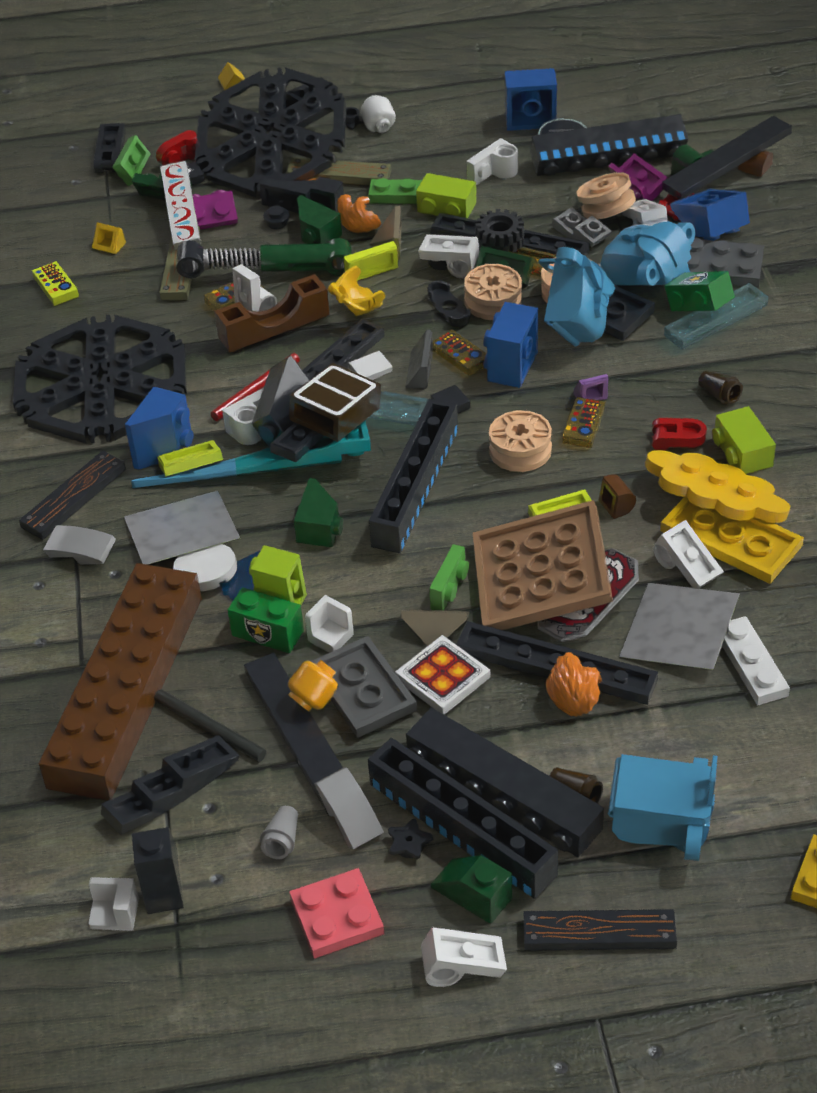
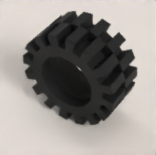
(500, 230)

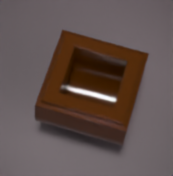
(758, 164)
(616, 496)

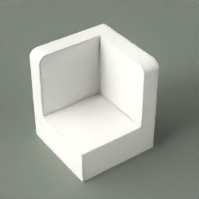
(371, 366)
(329, 624)
(113, 903)

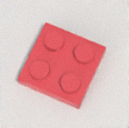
(336, 913)

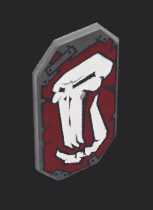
(578, 624)

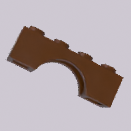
(302, 304)

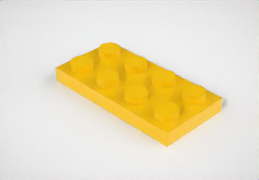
(748, 545)

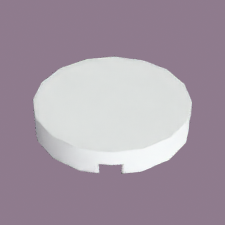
(211, 565)

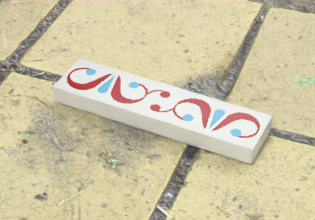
(180, 203)

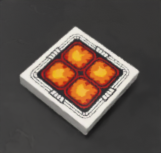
(443, 674)

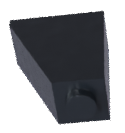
(273, 407)
(158, 870)

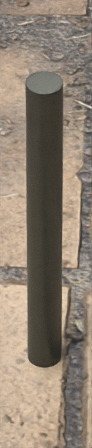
(210, 725)

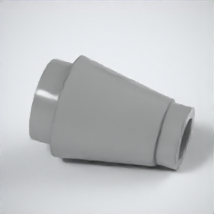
(280, 834)

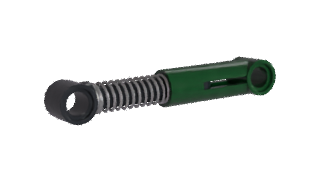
(328, 257)

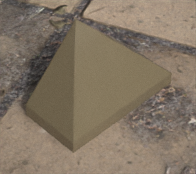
(390, 231)
(433, 623)

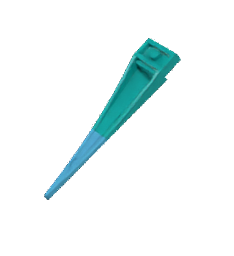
(323, 453)

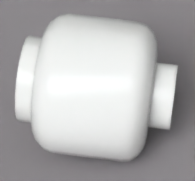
(377, 114)

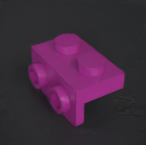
(644, 178)
(215, 209)

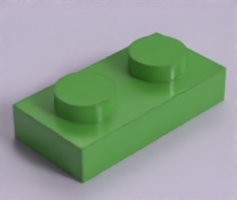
(131, 159)
(393, 191)
(446, 581)

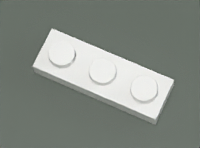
(754, 662)

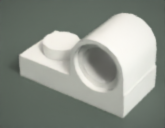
(496, 159)
(646, 213)
(458, 252)
(249, 292)
(239, 419)
(685, 550)
(453, 953)

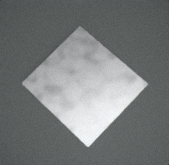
(181, 527)
(680, 625)

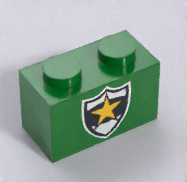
(699, 291)
(266, 620)

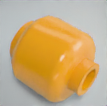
(313, 685)

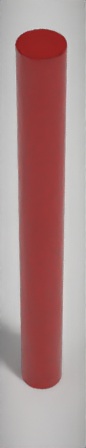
(256, 385)

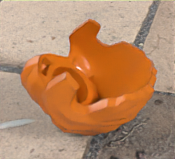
(355, 216)
(573, 685)

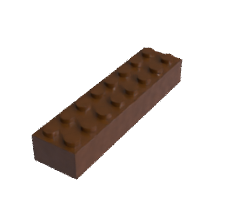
(120, 683)

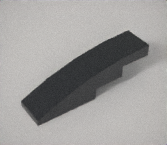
(176, 781)

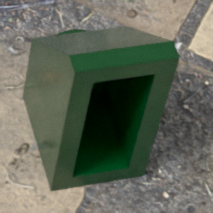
(318, 222)
(317, 517)
(476, 886)

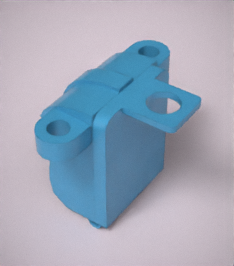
(649, 254)
(577, 296)
(663, 802)

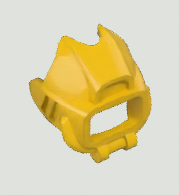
(354, 297)

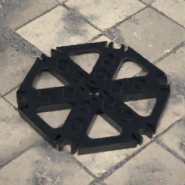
(269, 147)
(81, 382)

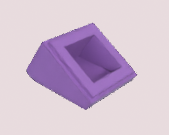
(592, 388)

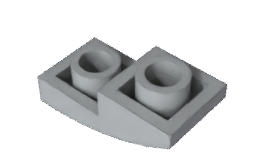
(578, 228)
(81, 543)
(349, 807)

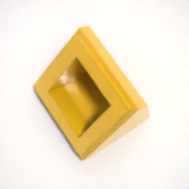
(230, 76)
(108, 238)

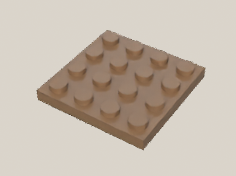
(541, 567)

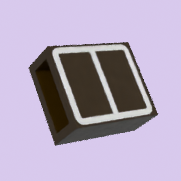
(334, 402)

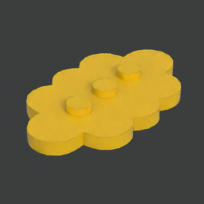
(717, 486)

